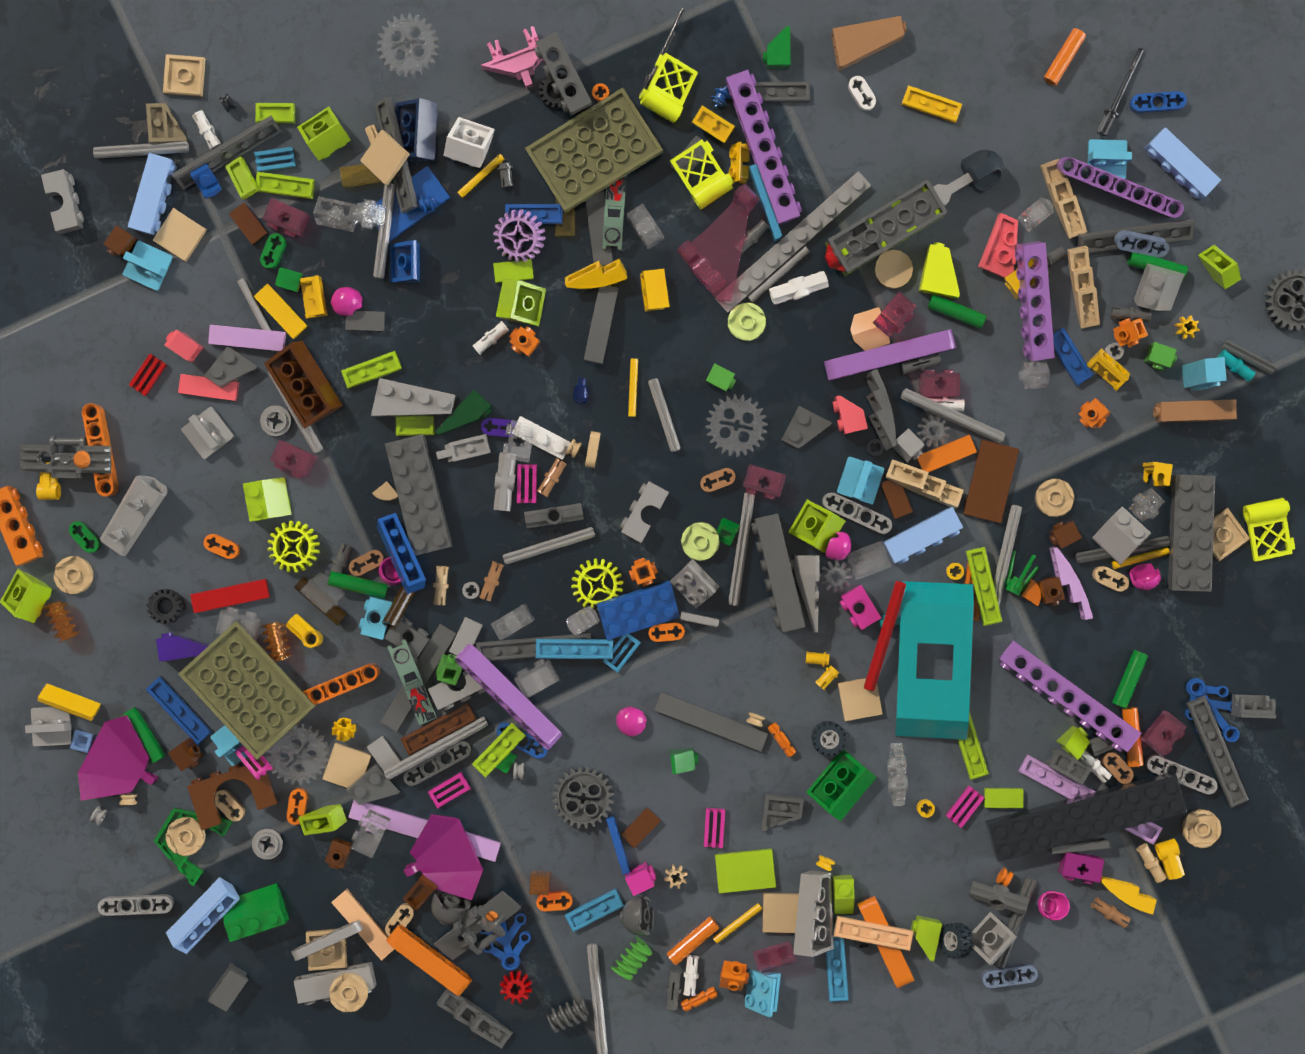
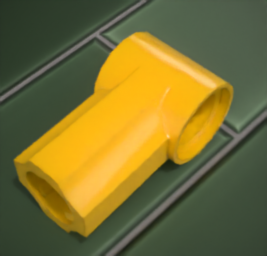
(48, 487)
(303, 630)
(1169, 855)

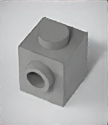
(909, 446)

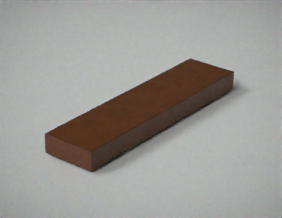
(438, 728)

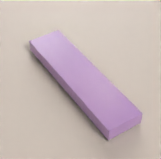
(247, 337)

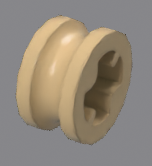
(573, 448)
(755, 719)
(128, 799)

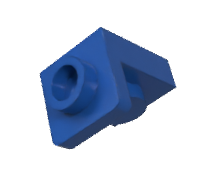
(206, 181)

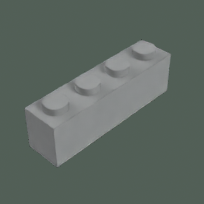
(317, 985)

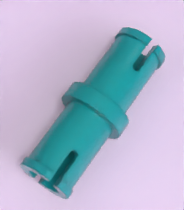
(1236, 365)

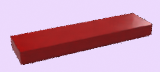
(230, 595)

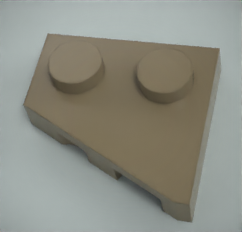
(162, 124)

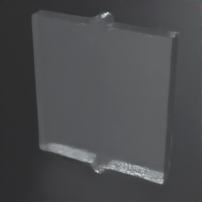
(320, 594)

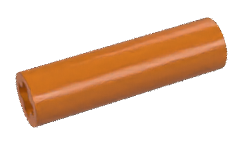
(1064, 57)
(1134, 755)
(693, 940)

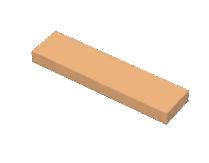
(371, 931)
(873, 933)

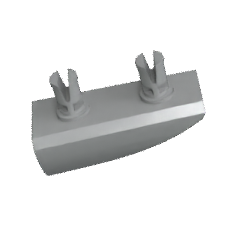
(133, 513)

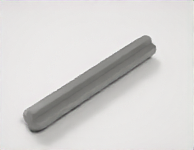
(664, 415)

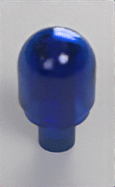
(581, 391)

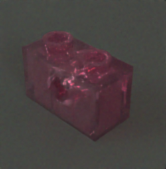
(277, 210)
(894, 314)
(950, 386)
(304, 459)
(775, 480)
(1155, 739)
(774, 956)

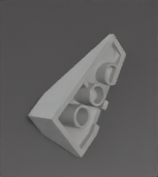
(806, 574)

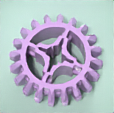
(520, 227)

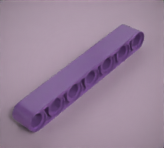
(1128, 190)
(890, 354)
(508, 696)

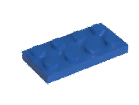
(638, 610)

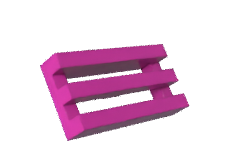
(534, 483)
(261, 770)
(463, 782)
(955, 819)
(713, 844)

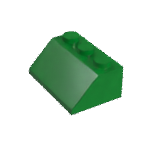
(841, 785)
(256, 913)

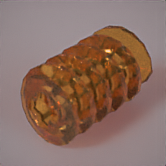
(61, 621)
(276, 641)

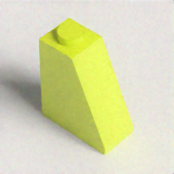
(939, 273)

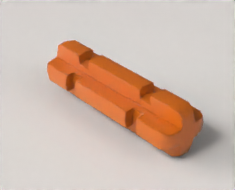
(782, 739)
(699, 999)

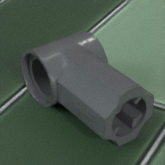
(1098, 746)

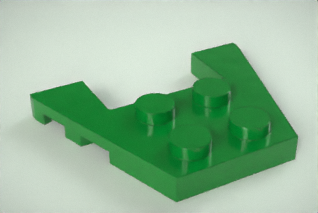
(185, 867)

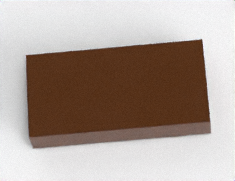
(248, 223)
(896, 499)
(640, 827)
(420, 892)

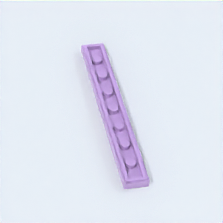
(1070, 788)
(413, 826)

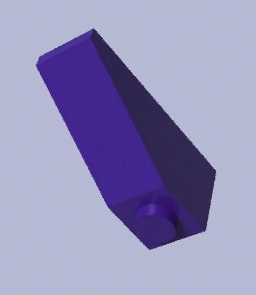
(178, 647)

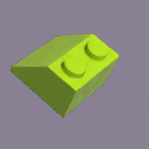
(324, 134)
(520, 302)
(267, 499)
(816, 526)
(25, 596)

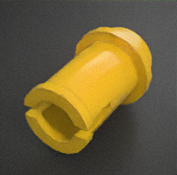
(817, 658)
(827, 677)

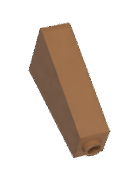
(862, 40)
(1195, 411)

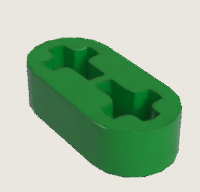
(277, 253)
(81, 540)

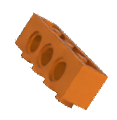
(13, 537)

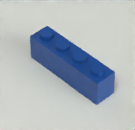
(401, 553)

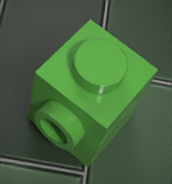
(1160, 356)
(721, 378)
(448, 669)

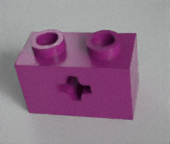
(1072, 860)

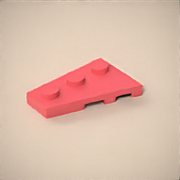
(1000, 248)

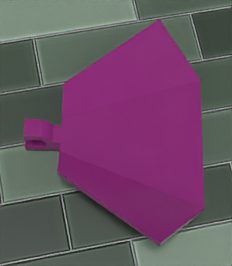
(114, 762)
(446, 857)

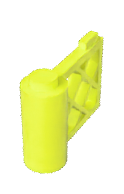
(664, 102)
(712, 187)
(1264, 514)

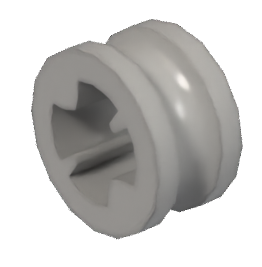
(1118, 348)
(467, 585)
(518, 771)
(98, 815)

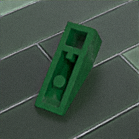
(468, 412)

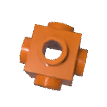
(1129, 332)
(527, 347)
(1100, 410)
(635, 572)
(733, 975)

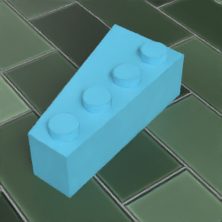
(1204, 373)

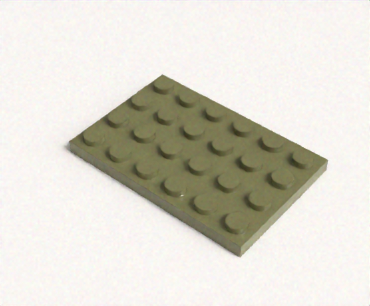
(594, 150)
(246, 690)

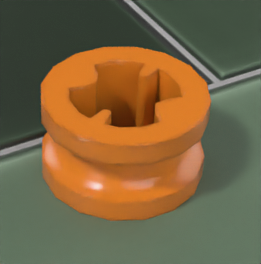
(595, 90)
(1004, 877)

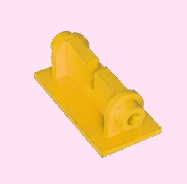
(739, 153)

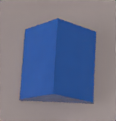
(405, 262)

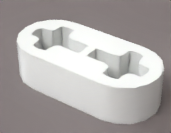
(866, 91)

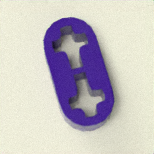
(497, 422)

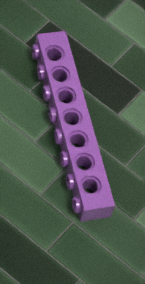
(746, 81)
(1128, 733)

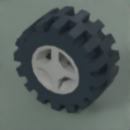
(834, 742)
(956, 940)

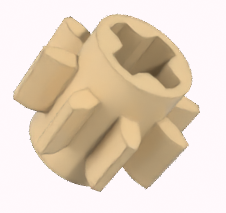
(674, 871)

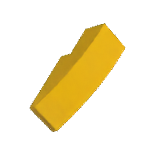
(596, 275)
(1130, 894)

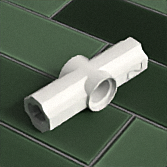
(798, 287)

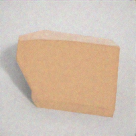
(866, 333)

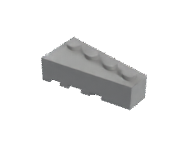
(408, 400)
(814, 915)

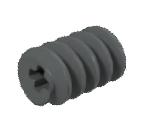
(567, 1015)

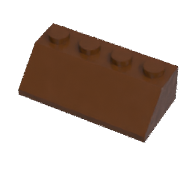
(303, 384)

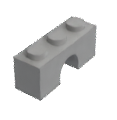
(68, 217)
(650, 495)
(445, 695)

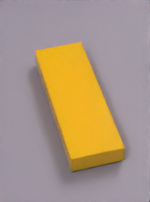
(931, 104)
(280, 311)
(69, 702)

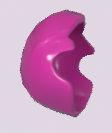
(346, 301)
(839, 547)
(388, 573)
(1145, 576)
(631, 721)
(1053, 905)

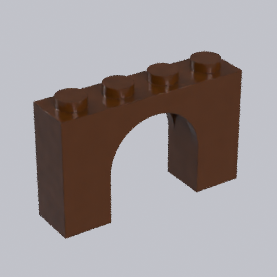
(204, 792)

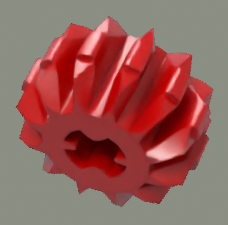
(512, 993)

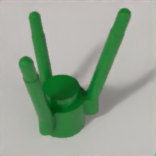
(1016, 584)

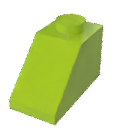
(1220, 266)
(1074, 742)
(323, 820)
(843, 894)
(927, 934)

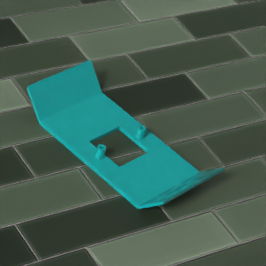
(935, 616)

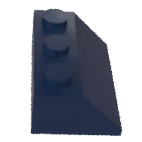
(418, 128)

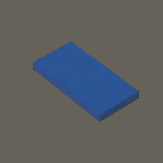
(423, 183)

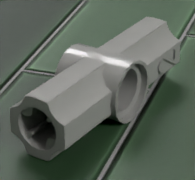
(504, 483)

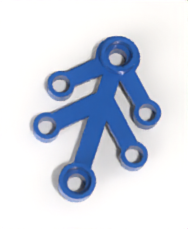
(1202, 689)
(506, 942)

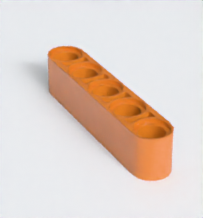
(104, 440)
(343, 682)
(892, 956)
(429, 960)

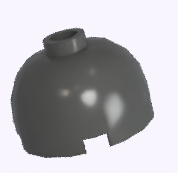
(449, 907)
(637, 916)

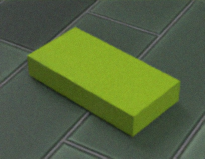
(281, 112)
(242, 178)
(513, 270)
(415, 425)
(1003, 797)

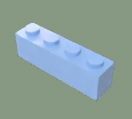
(1182, 164)
(152, 194)
(922, 535)
(202, 915)

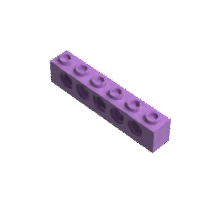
(1042, 309)

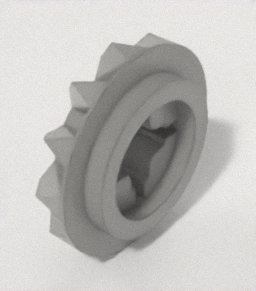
(268, 426)
(259, 847)

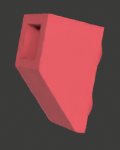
(183, 345)
(851, 416)

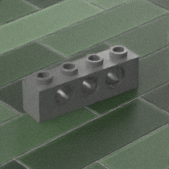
(553, 44)

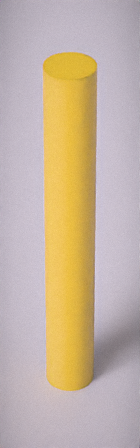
(481, 175)
(633, 387)
(1142, 557)
(737, 923)

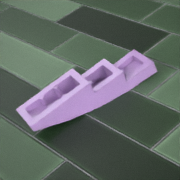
(1069, 578)

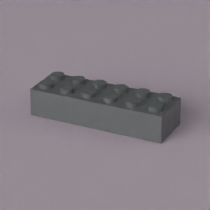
(418, 494)
(1191, 533)
(778, 572)

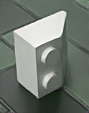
(468, 142)

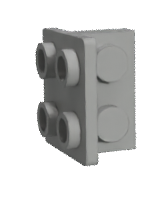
(207, 432)
(694, 584)
(49, 726)

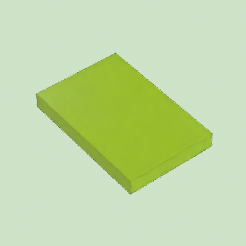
(745, 870)

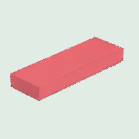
(203, 387)

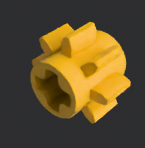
(1183, 330)
(343, 729)

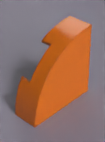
(1032, 593)

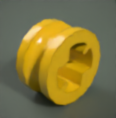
(958, 576)
(928, 803)
(825, 863)

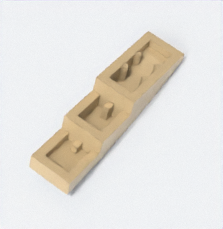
(1063, 199)
(1083, 287)
(924, 484)

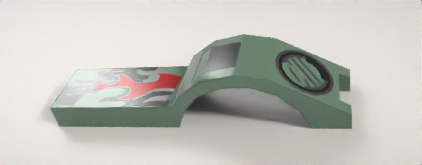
(614, 214)
(412, 683)

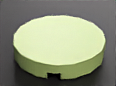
(746, 321)
(700, 541)

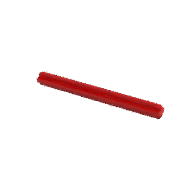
(885, 635)

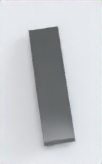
(601, 325)
(883, 416)
(475, 1017)

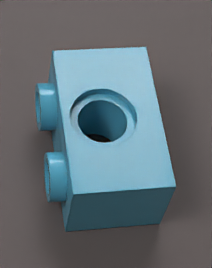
(368, 626)

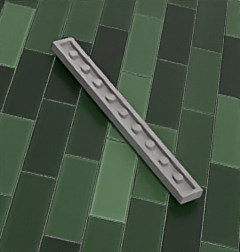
(796, 239)

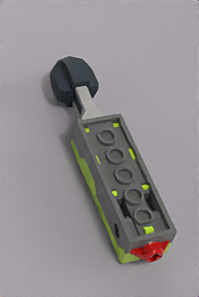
(908, 214)

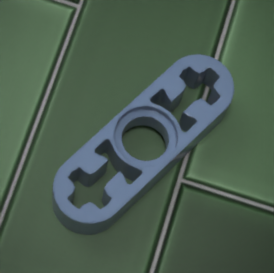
(1148, 249)
(1015, 981)

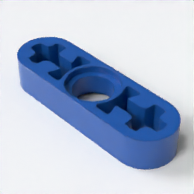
(1172, 106)
(523, 747)

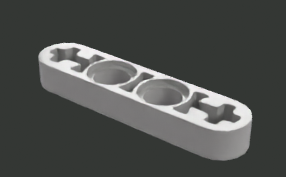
(858, 510)
(1181, 773)
(136, 905)
(327, 940)

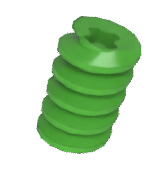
(633, 959)

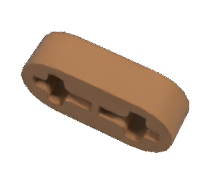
(715, 475)
(364, 558)
(1120, 765)

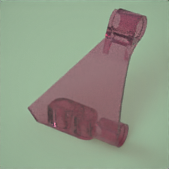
(718, 250)

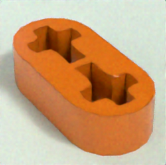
(219, 550)
(664, 627)
(292, 805)
(554, 906)

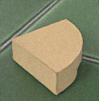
(385, 492)

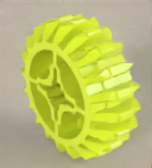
(287, 540)
(582, 575)

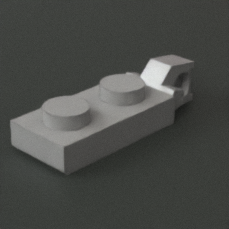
(465, 449)

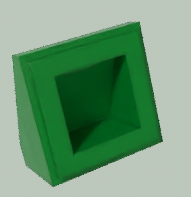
(288, 279)
(727, 531)
(507, 762)

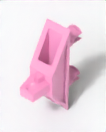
(517, 64)

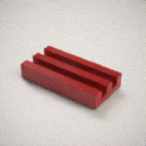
(142, 369)

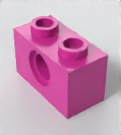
(868, 615)
(640, 878)

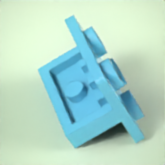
(1109, 156)
(147, 265)
(860, 480)
(227, 744)
(762, 992)

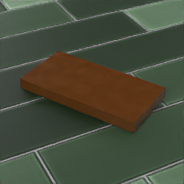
(990, 481)

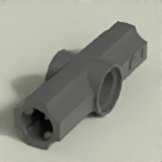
(566, 514)
(999, 897)

